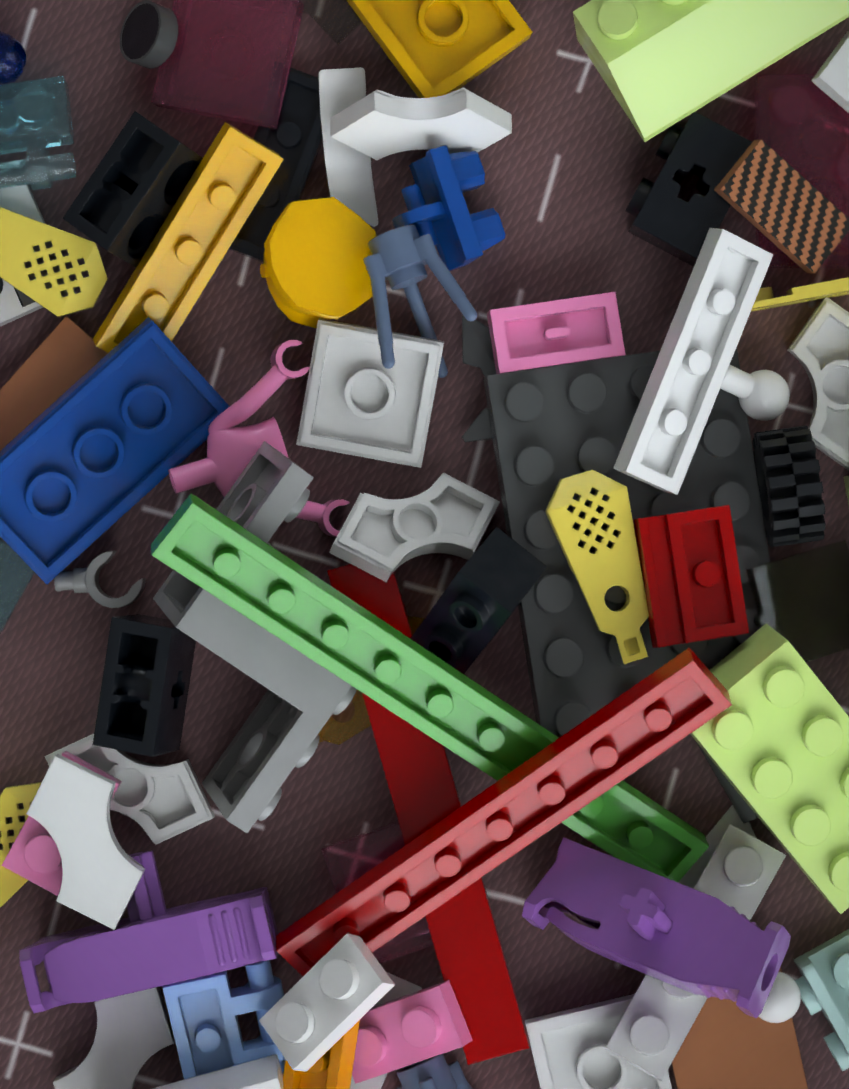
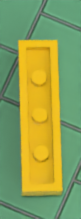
(193, 237)

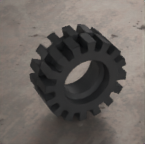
(789, 486)

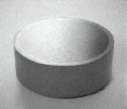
(149, 34)

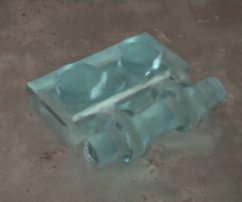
(33, 120)

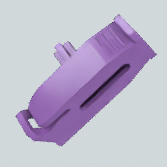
(658, 927)
(151, 945)

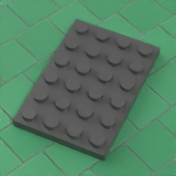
(575, 421)

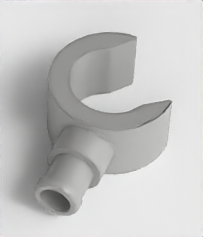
(87, 581)

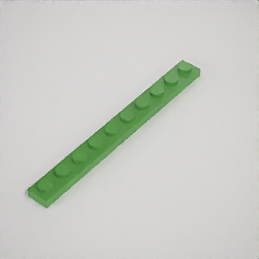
(405, 677)

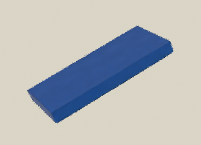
(102, 449)

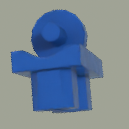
(440, 209)

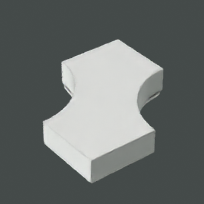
(394, 124)
(824, 354)
(389, 532)
(157, 797)
(95, 868)
(126, 1036)

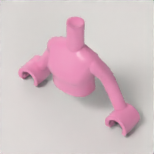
(234, 447)

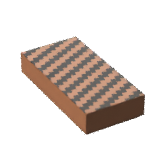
(784, 206)

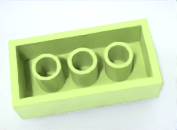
(786, 755)

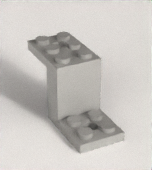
(299, 693)

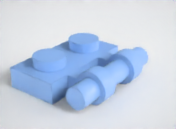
(207, 1024)

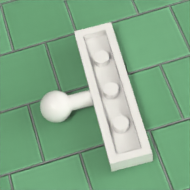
(697, 364)
(663, 1013)

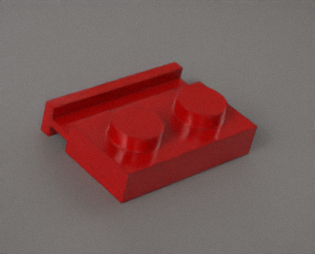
(691, 576)

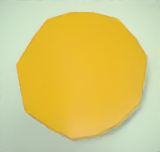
(317, 260)

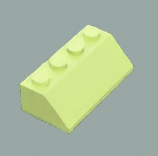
(684, 53)

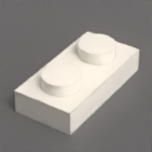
(326, 1002)

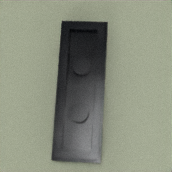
(298, 143)

